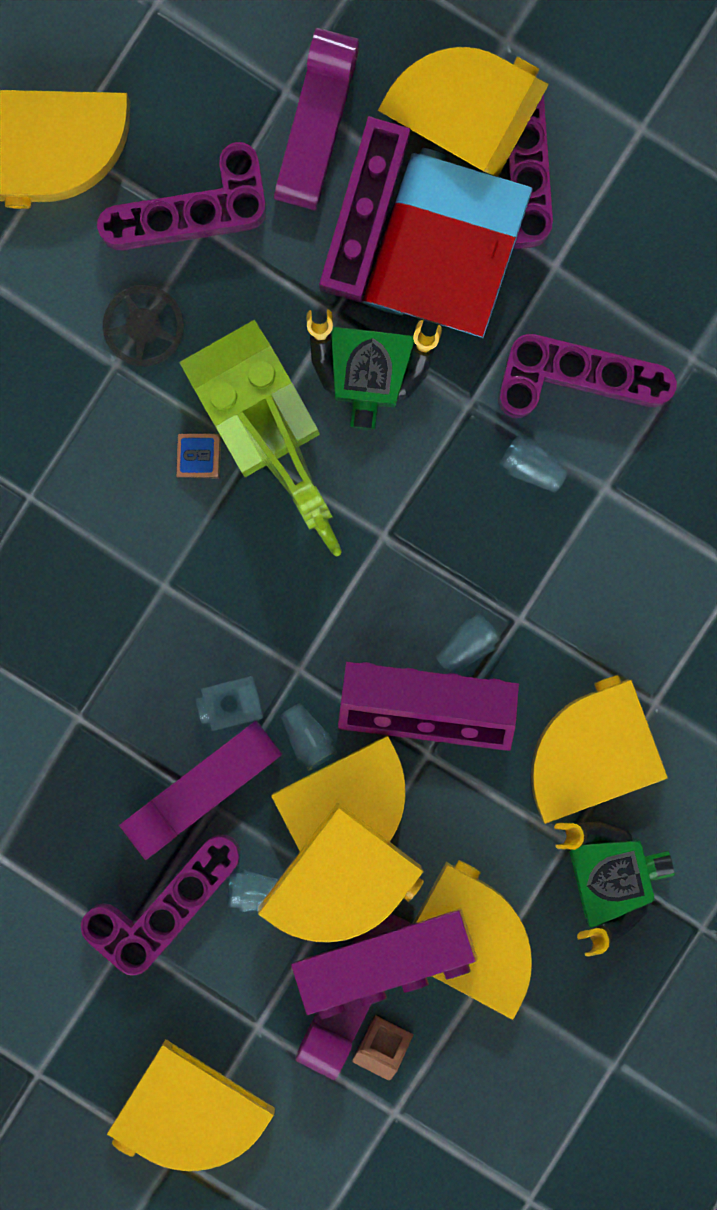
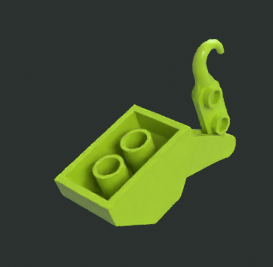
(259, 415)

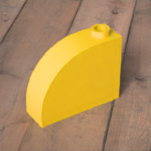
(467, 103)
(58, 143)
(594, 752)
(364, 783)
(341, 882)
(498, 936)
(188, 1115)

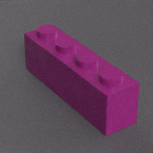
(364, 209)
(428, 706)
(385, 962)

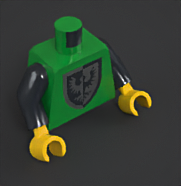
(369, 366)
(611, 878)

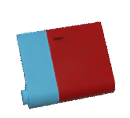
(447, 244)

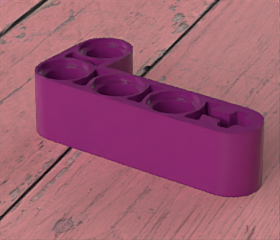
(317, 118)
(537, 162)
(182, 206)
(589, 380)
(200, 790)
(170, 899)
(331, 1039)

